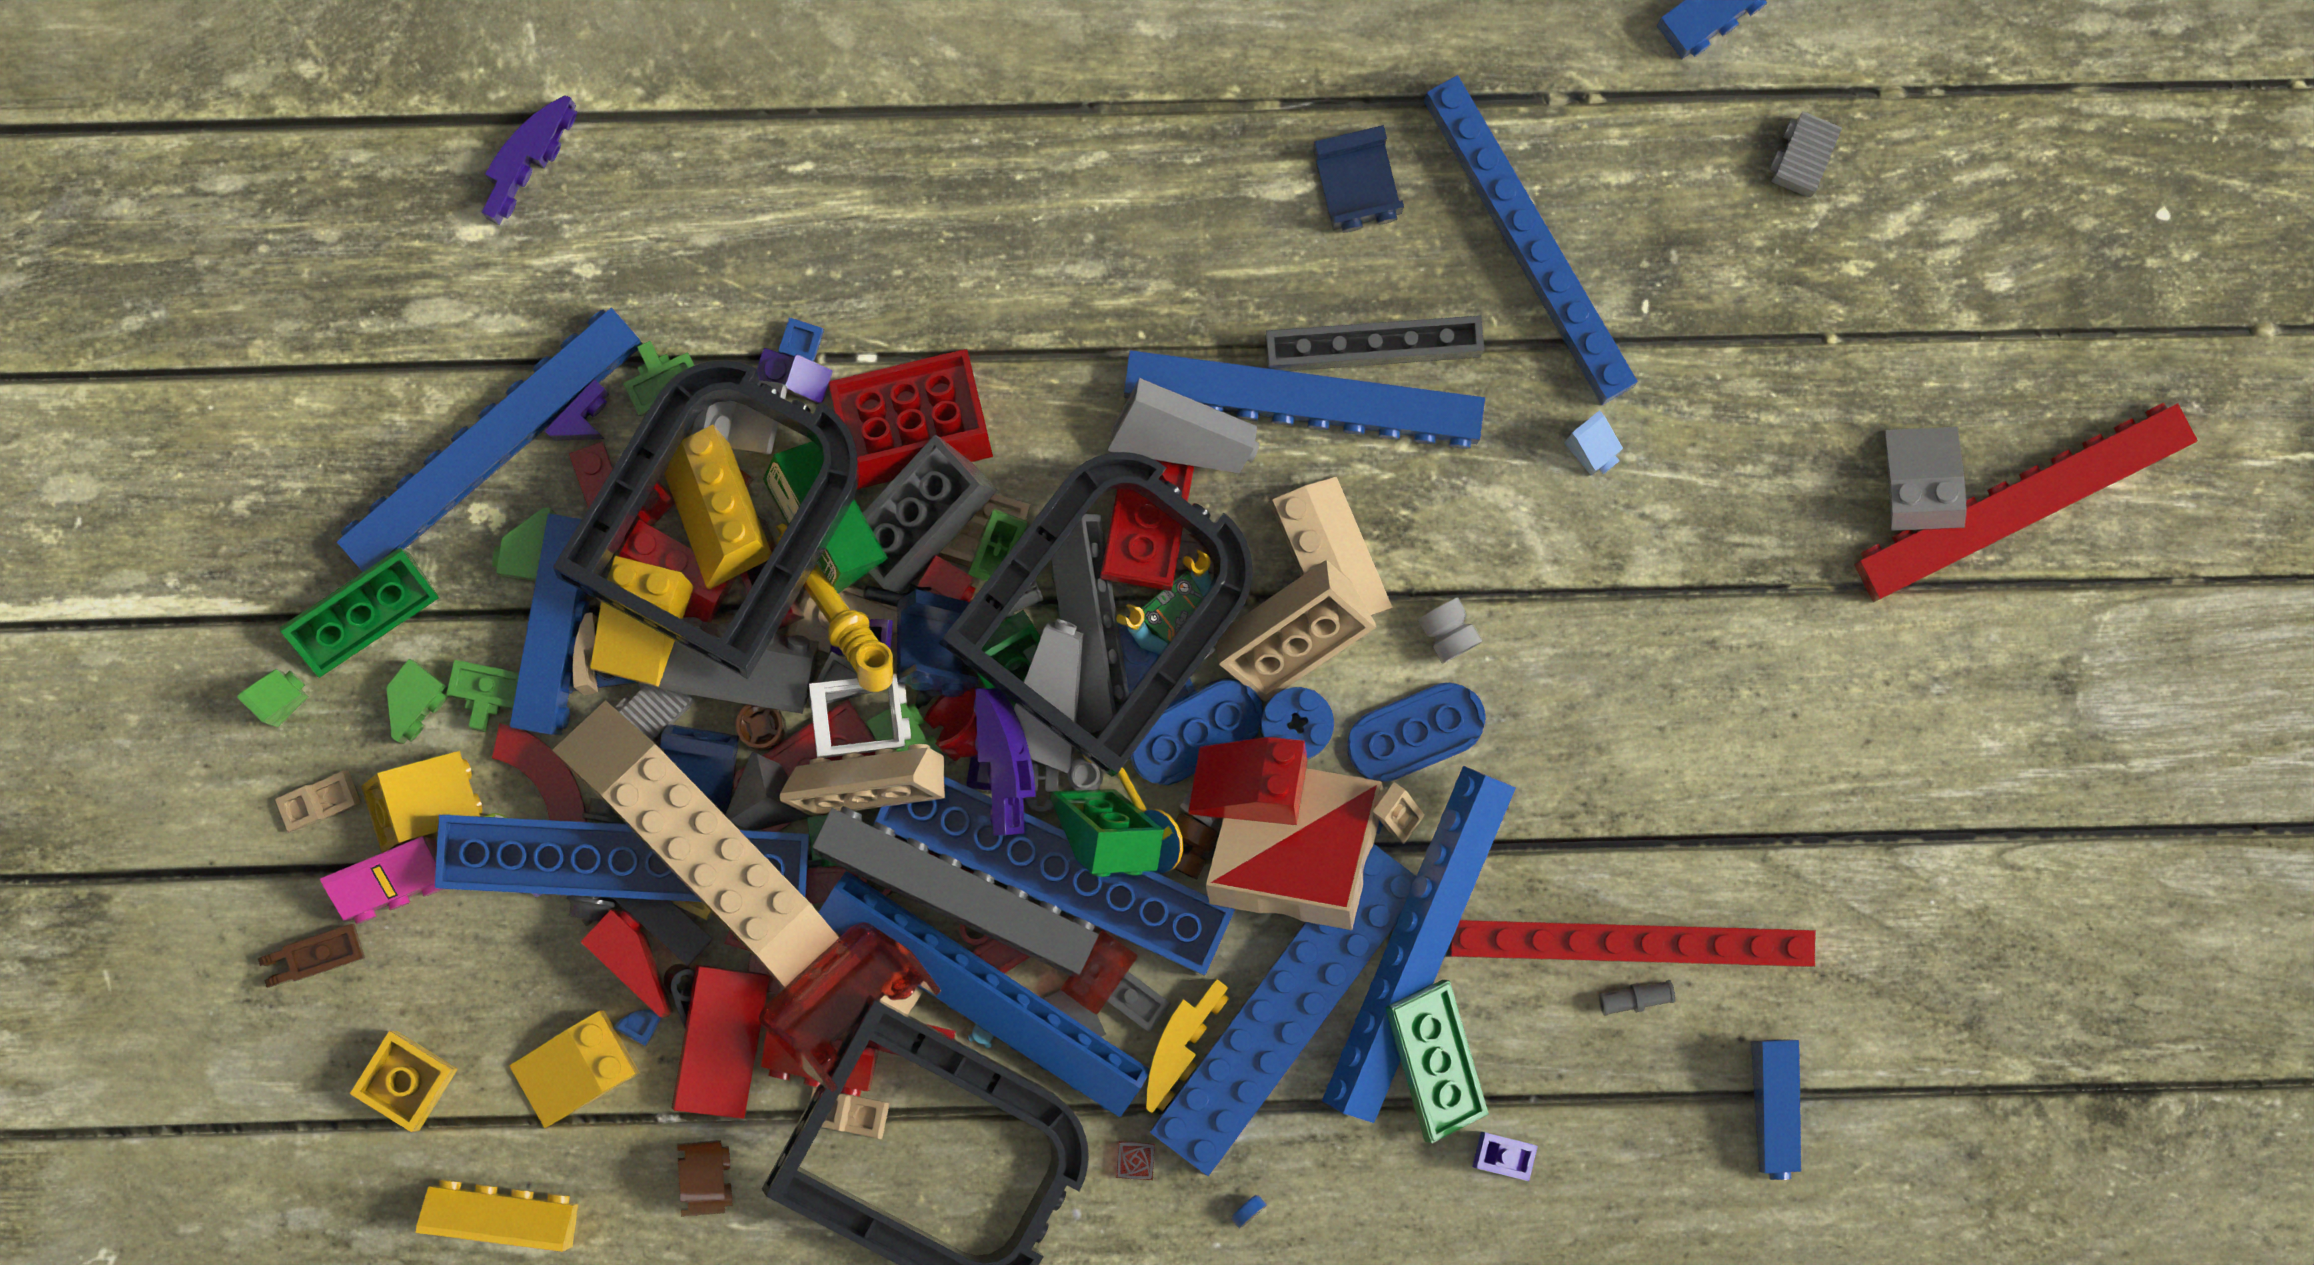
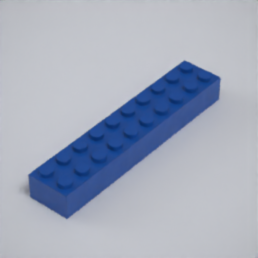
(578, 858)
(1041, 862)
(1280, 1020)

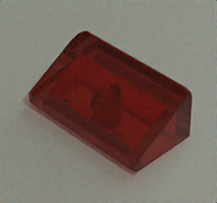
(1101, 973)

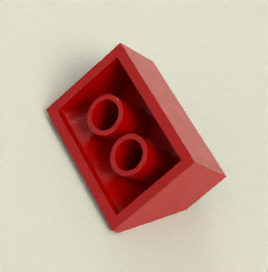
(660, 550)
(782, 1065)

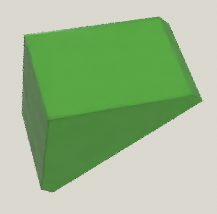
(995, 542)

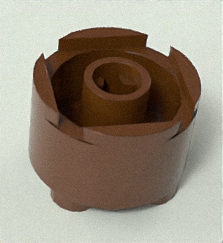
(703, 1178)

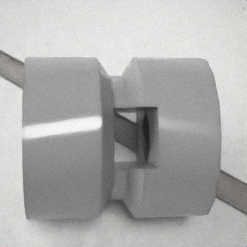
(1450, 631)

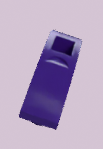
(531, 143)
(1005, 746)

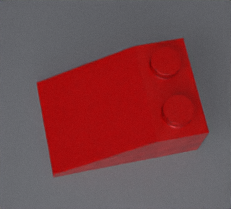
(1250, 780)
(628, 955)

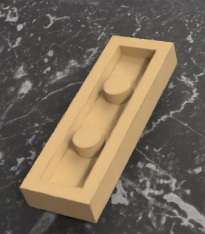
(1397, 812)

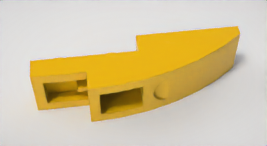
(1171, 1056)

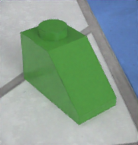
(521, 548)
(274, 696)

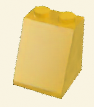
(409, 798)

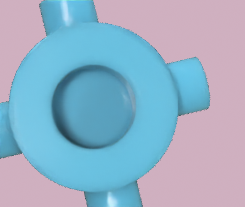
(981, 1036)

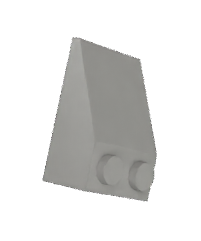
(1925, 478)

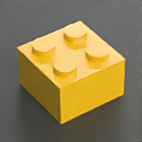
(403, 1081)

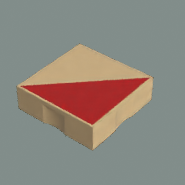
(1305, 867)

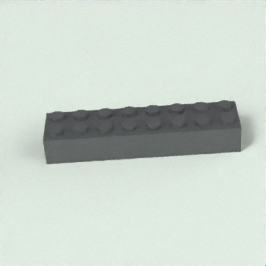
(955, 892)

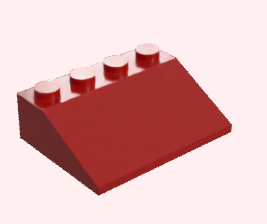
(904, 406)

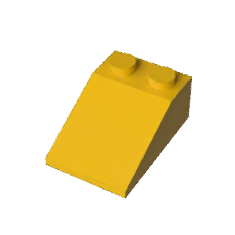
(626, 645)
(574, 1068)

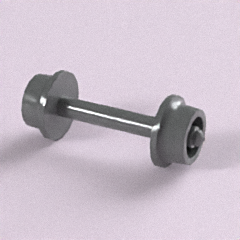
(590, 907)

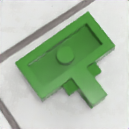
(654, 376)
(483, 689)

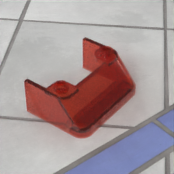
(832, 991)

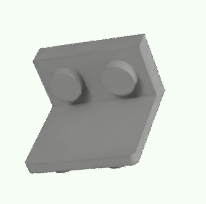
(742, 425)

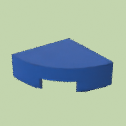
(639, 1025)

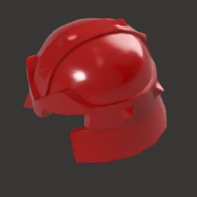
(959, 724)

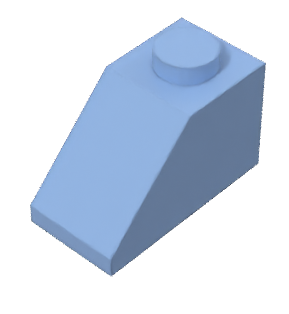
(1595, 444)

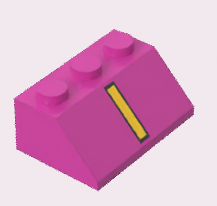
(384, 880)

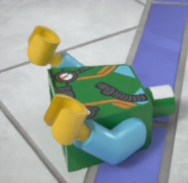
(1163, 616)

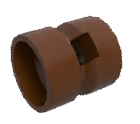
(760, 727)
(1200, 839)

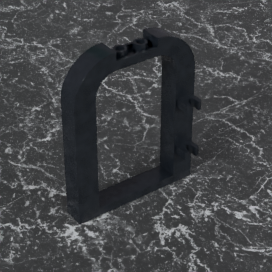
(647, 460)
(1180, 655)
(972, 1072)

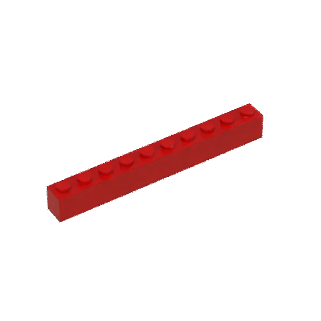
(2027, 501)
(1633, 943)

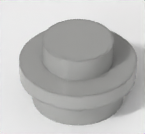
(1085, 775)

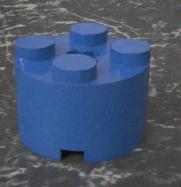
(1307, 706)

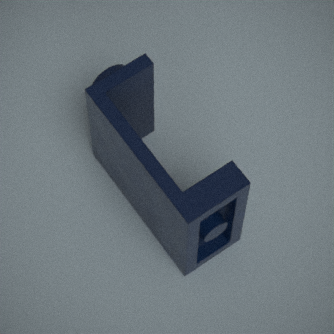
(1357, 179)
(921, 660)
(705, 759)

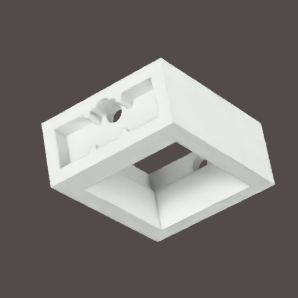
(900, 725)

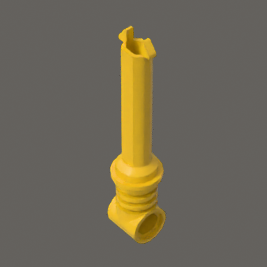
(850, 632)

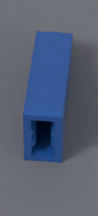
(1777, 1106)

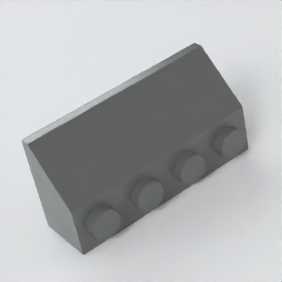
(924, 511)
(776, 682)

